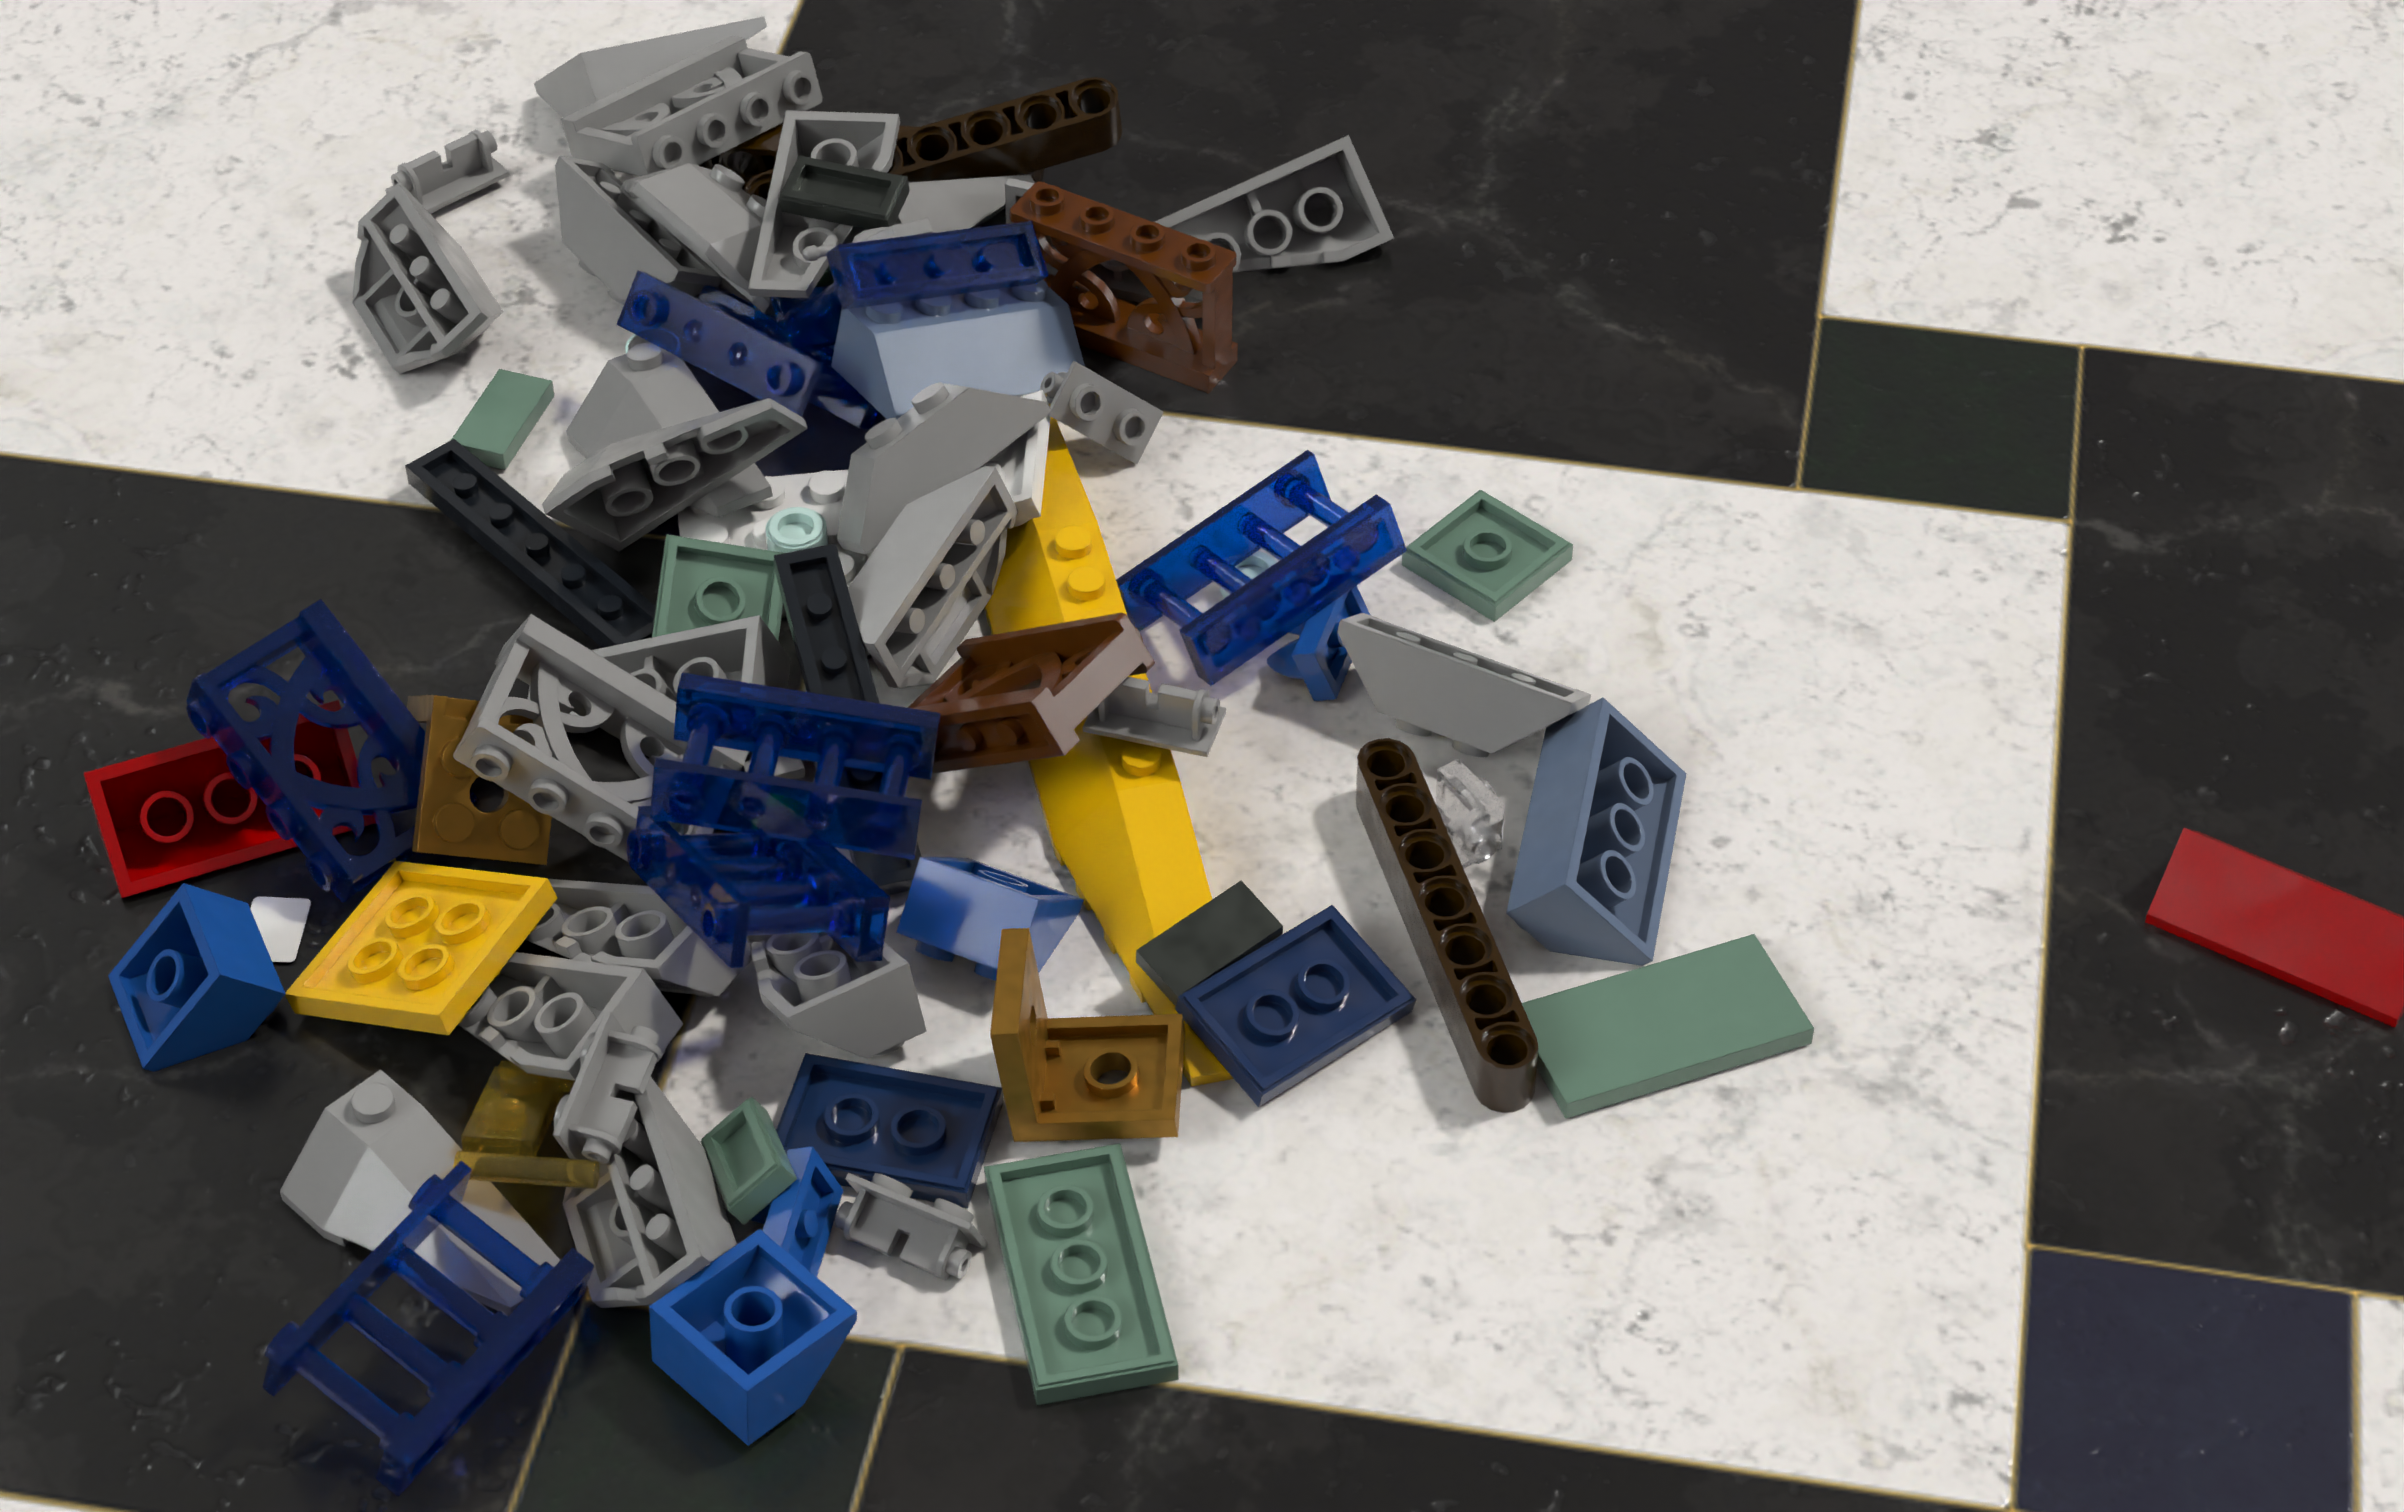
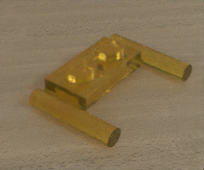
(510, 1127)

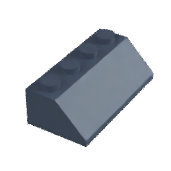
(972, 340)
(1597, 839)

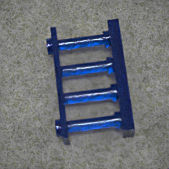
(908, 271)
(740, 348)
(1281, 596)
(804, 728)
(758, 886)
(453, 1389)

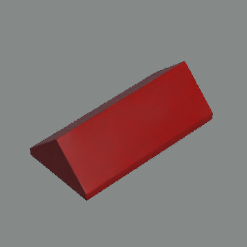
(189, 816)
(2283, 925)

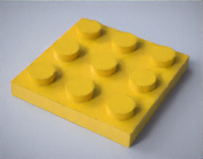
(421, 947)

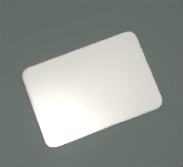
(281, 924)

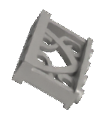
(693, 108)
(544, 767)

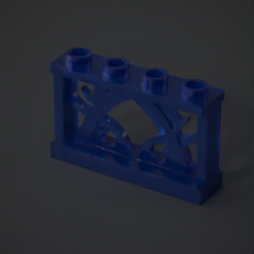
(333, 664)

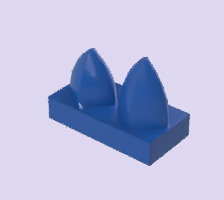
(1319, 652)
(804, 1211)

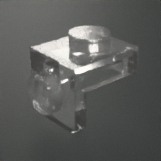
(1470, 813)

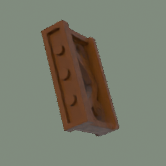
(1164, 262)
(1029, 689)

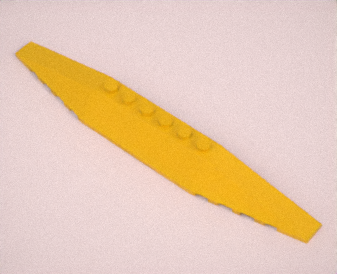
(1110, 801)

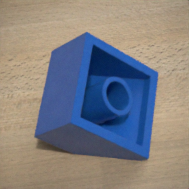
(966, 904)
(195, 979)
(749, 1335)

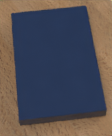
(1295, 1005)
(893, 1124)

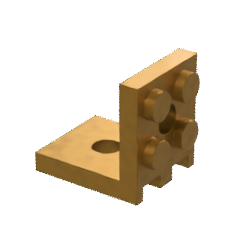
(445, 815)
(1054, 1063)

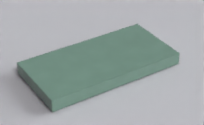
(1664, 1025)
(1080, 1274)

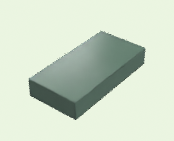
(504, 417)
(748, 1160)

